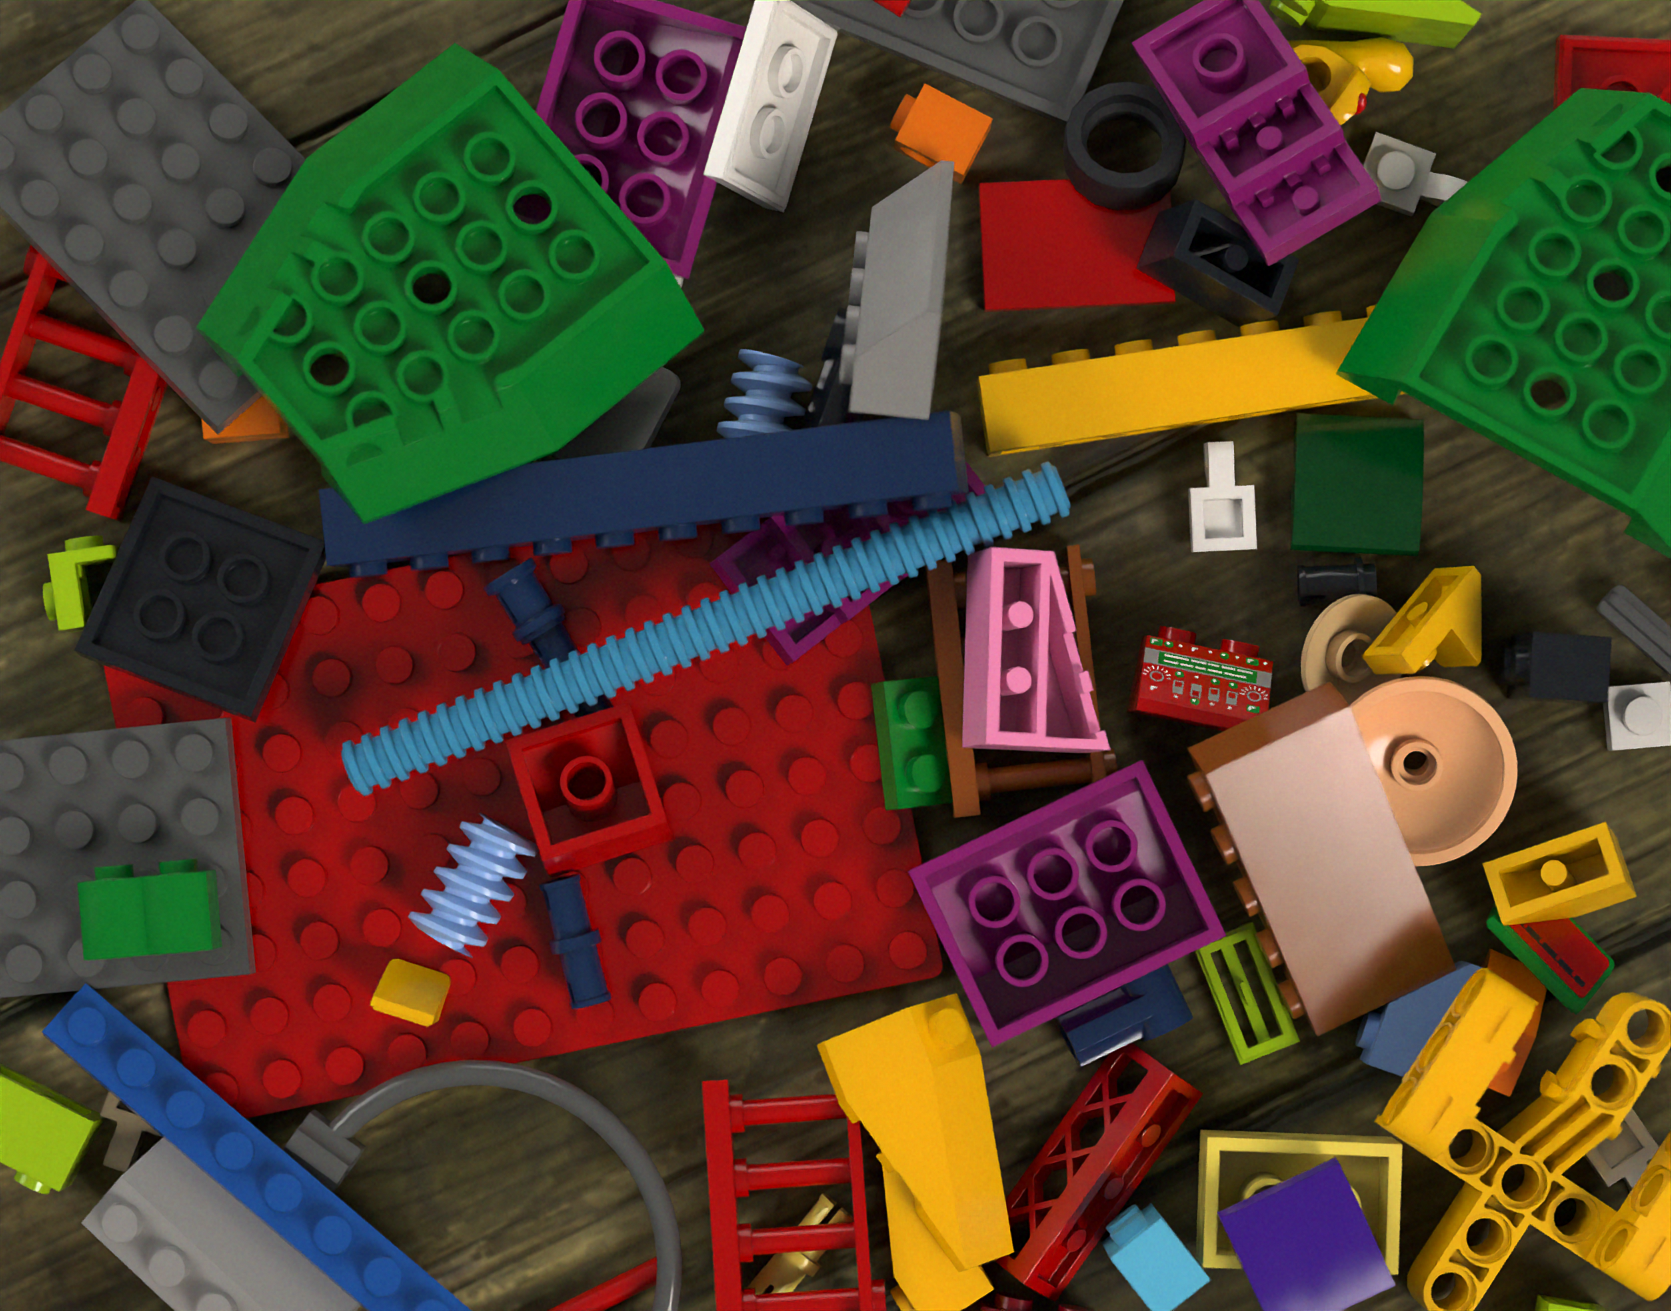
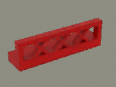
(1097, 1176)

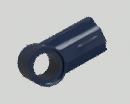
(1128, 1013)

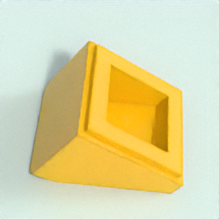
(411, 992)

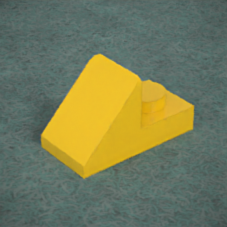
(1434, 623)

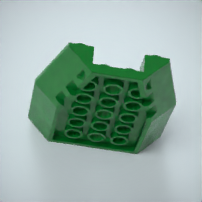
(1509, 299)
(538, 318)

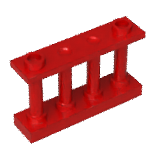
(125, 422)
(734, 1178)

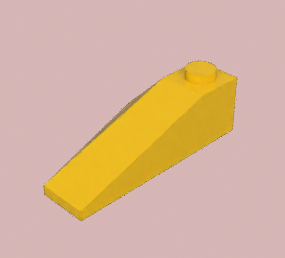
(927, 1107)

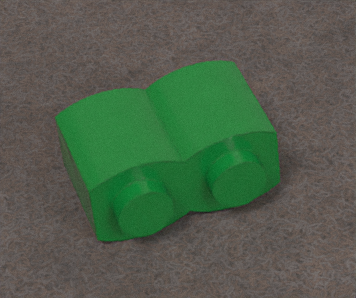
(149, 913)

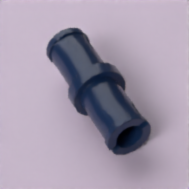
(575, 941)

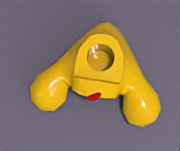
(1348, 69)

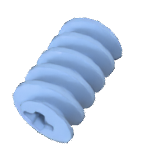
(767, 395)
(474, 884)

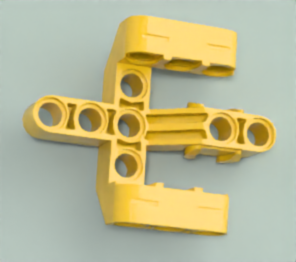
(1546, 1138)

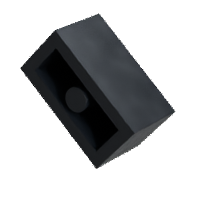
(1215, 264)
(1556, 668)

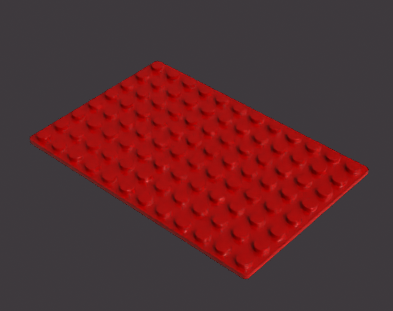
(765, 900)

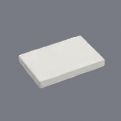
(771, 102)

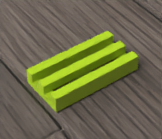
(1265, 1044)

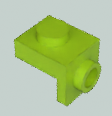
(69, 592)

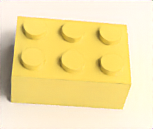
(1246, 1163)

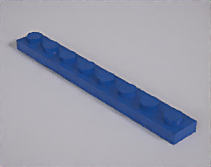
(242, 1159)

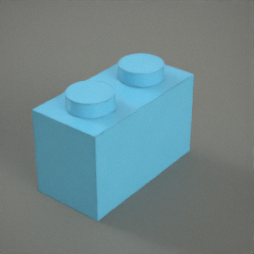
(1153, 1258)

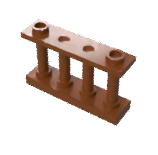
(975, 781)

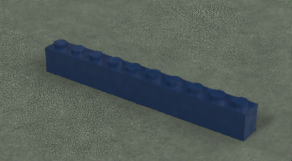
(664, 491)

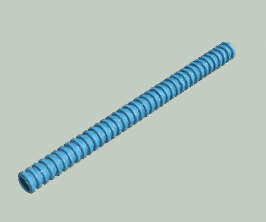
(703, 629)

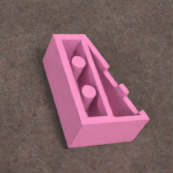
(1022, 658)

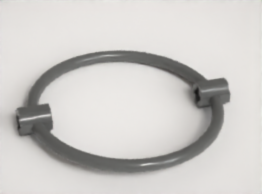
(331, 1152)

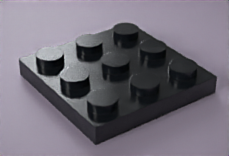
(202, 599)

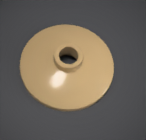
(1337, 644)

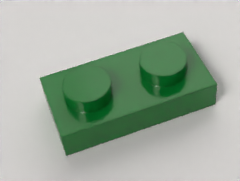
(911, 743)

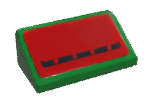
(1558, 955)

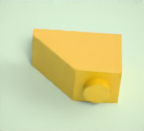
(1560, 877)

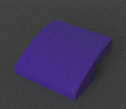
(1307, 1243)

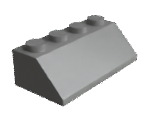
(898, 298)
(202, 1244)

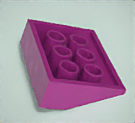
(639, 107)
(1067, 903)

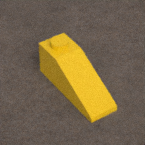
(920, 1265)

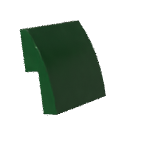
(1357, 484)

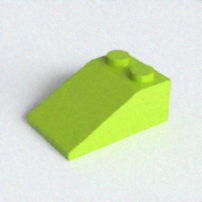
(1411, 21)

